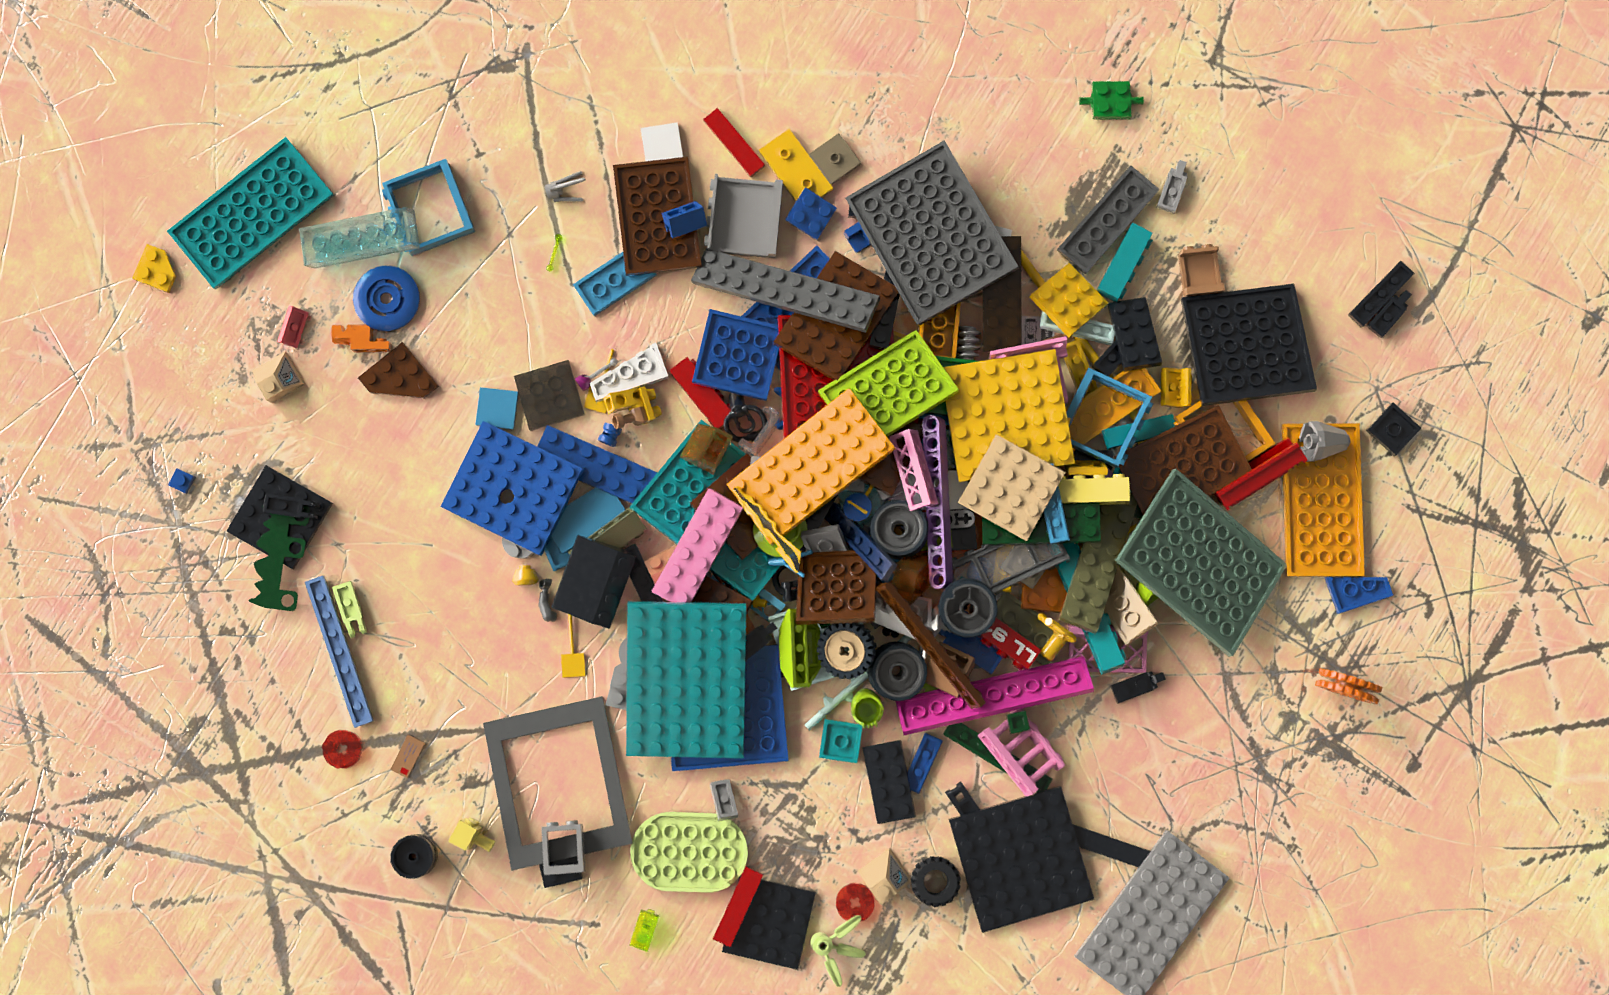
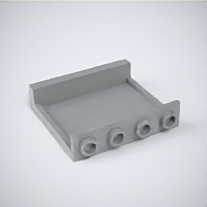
(744, 216)

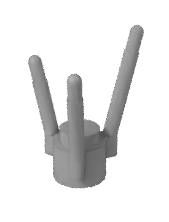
(554, 189)

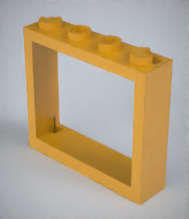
(1251, 419)

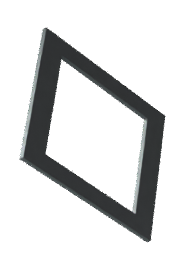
(542, 721)

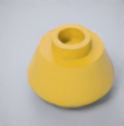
(525, 576)

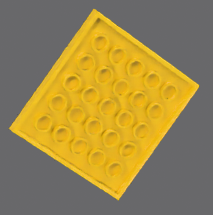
(1010, 398)

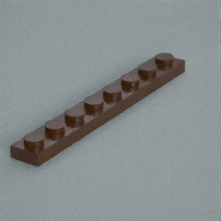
(931, 646)

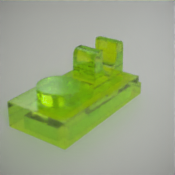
(644, 930)

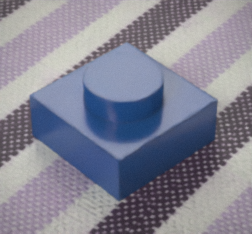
(181, 481)

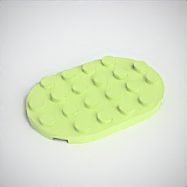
(688, 852)

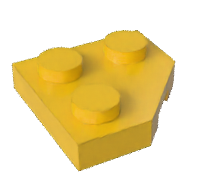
(155, 269)

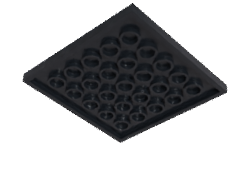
(1248, 344)
(1021, 859)

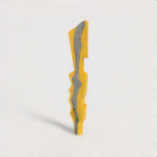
(768, 528)

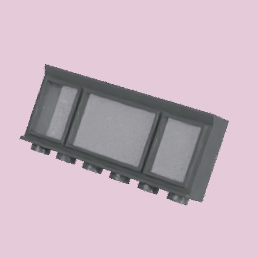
(1007, 564)

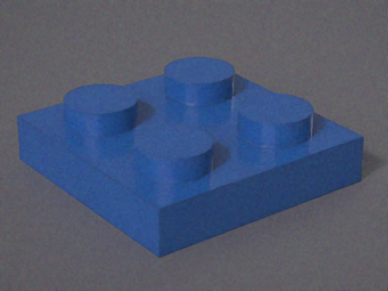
(810, 213)

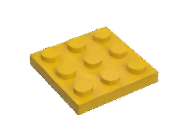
(1069, 300)

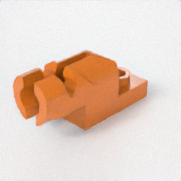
(360, 338)

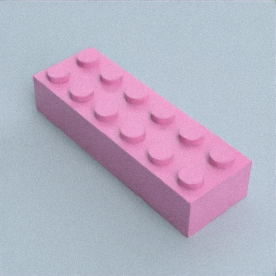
(698, 548)

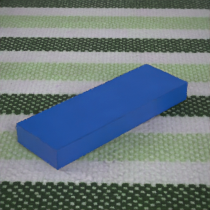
(923, 761)

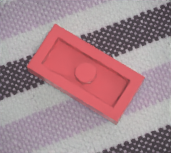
(293, 327)

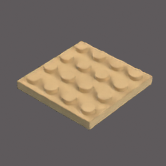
(1011, 487)

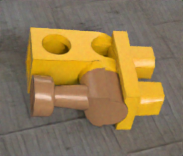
(638, 404)

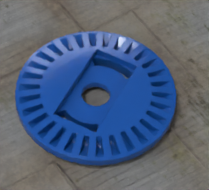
(373, 286)

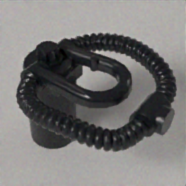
(738, 410)

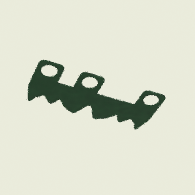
(270, 568)

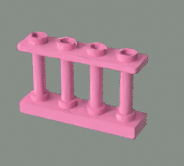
(1015, 768)

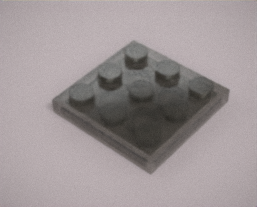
(549, 395)

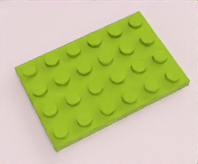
(896, 383)

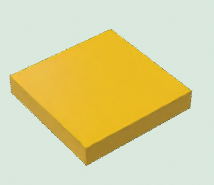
(1087, 467)

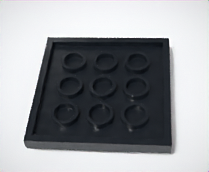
(250, 517)
(774, 925)

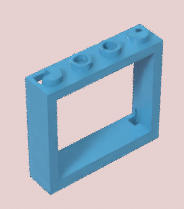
(422, 173)
(1137, 424)

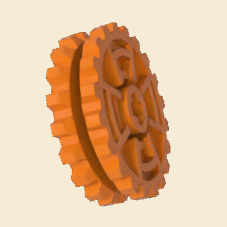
(1348, 686)

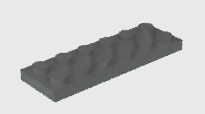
(1108, 219)

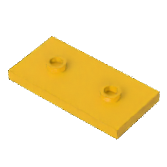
(794, 166)

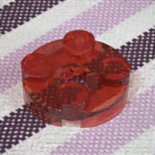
(353, 750)
(852, 891)

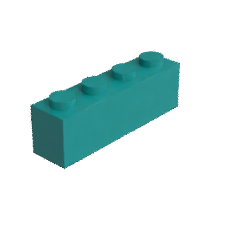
(1123, 263)

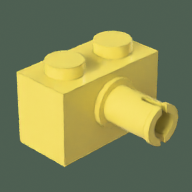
(469, 833)

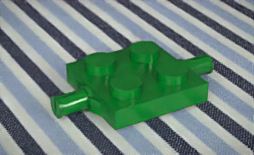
(1111, 100)

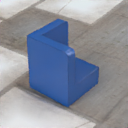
(856, 237)

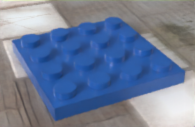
(737, 355)

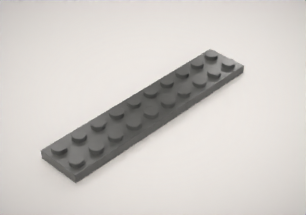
(786, 290)

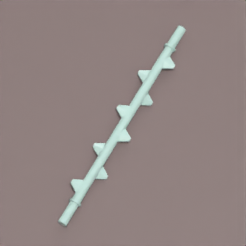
(846, 694)

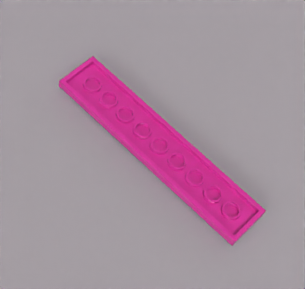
(1000, 693)

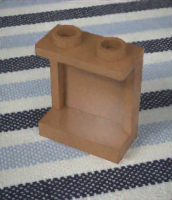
(1200, 270)

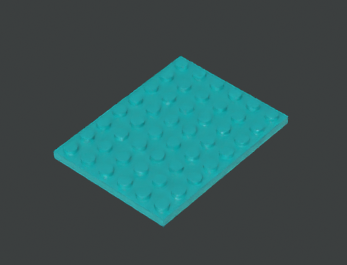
(668, 509)
(685, 679)

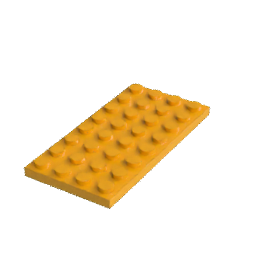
(814, 463)
(1324, 511)

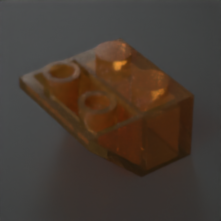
(706, 447)

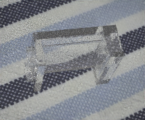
(754, 448)

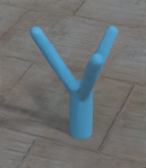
(781, 562)

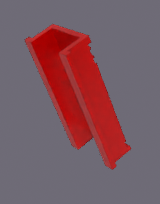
(1265, 469)

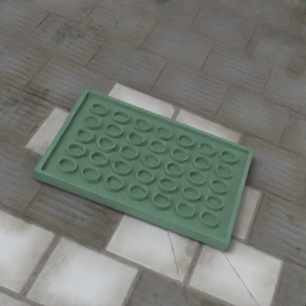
(1201, 562)

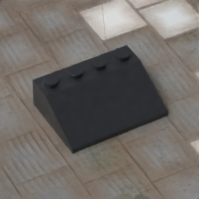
(594, 581)

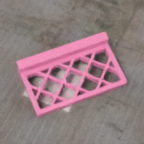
(1078, 632)

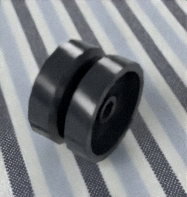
(410, 867)

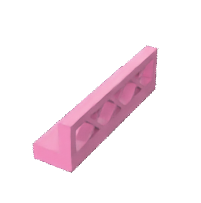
(920, 468)

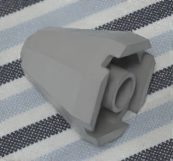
(1322, 440)

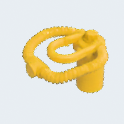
(1057, 640)

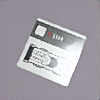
(1031, 330)

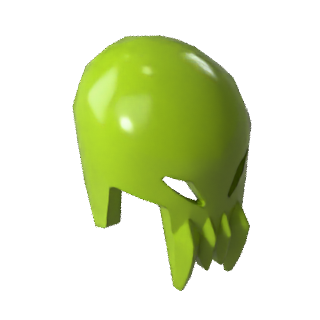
(867, 708)

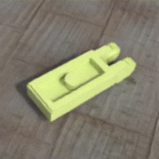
(349, 607)

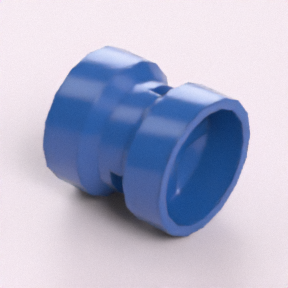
(609, 435)

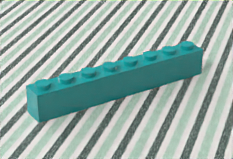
(1104, 642)

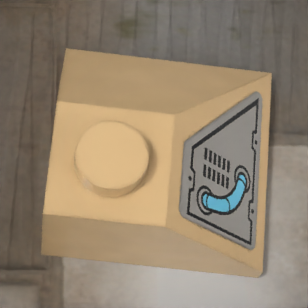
(277, 378)
(884, 876)

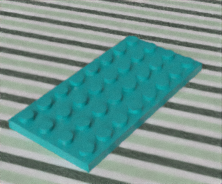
(250, 213)

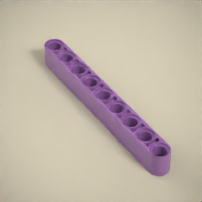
(943, 509)

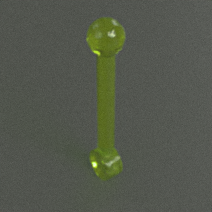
(558, 237)

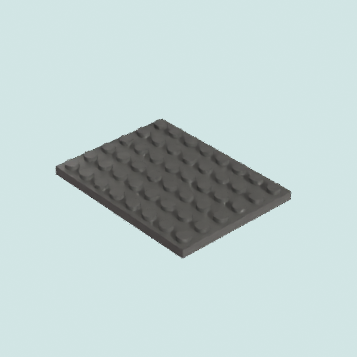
(931, 233)

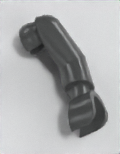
(543, 604)

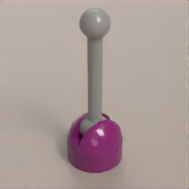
(584, 380)

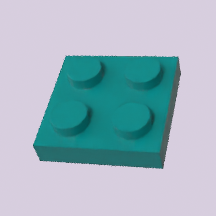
(840, 741)

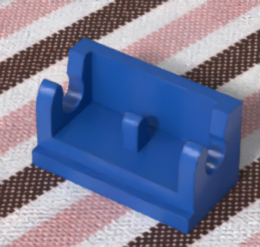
(684, 219)

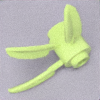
(842, 949)

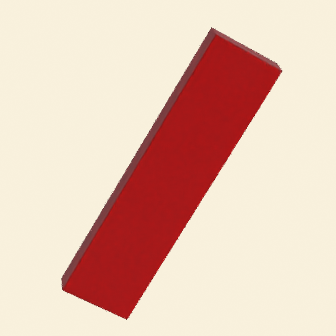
(733, 142)
(737, 906)

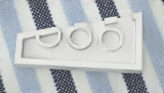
(637, 372)

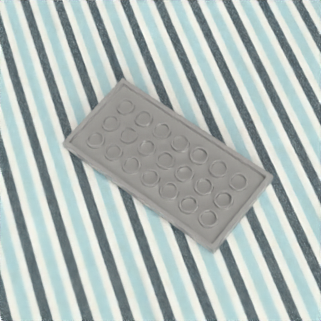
(1151, 916)

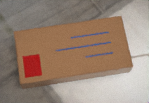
(408, 756)

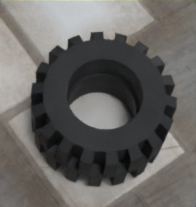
(951, 889)

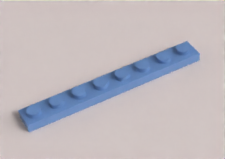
(339, 651)

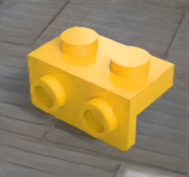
(1176, 387)

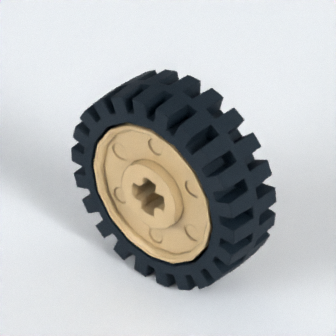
(849, 663)

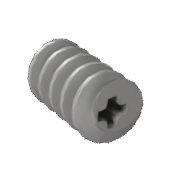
(967, 342)

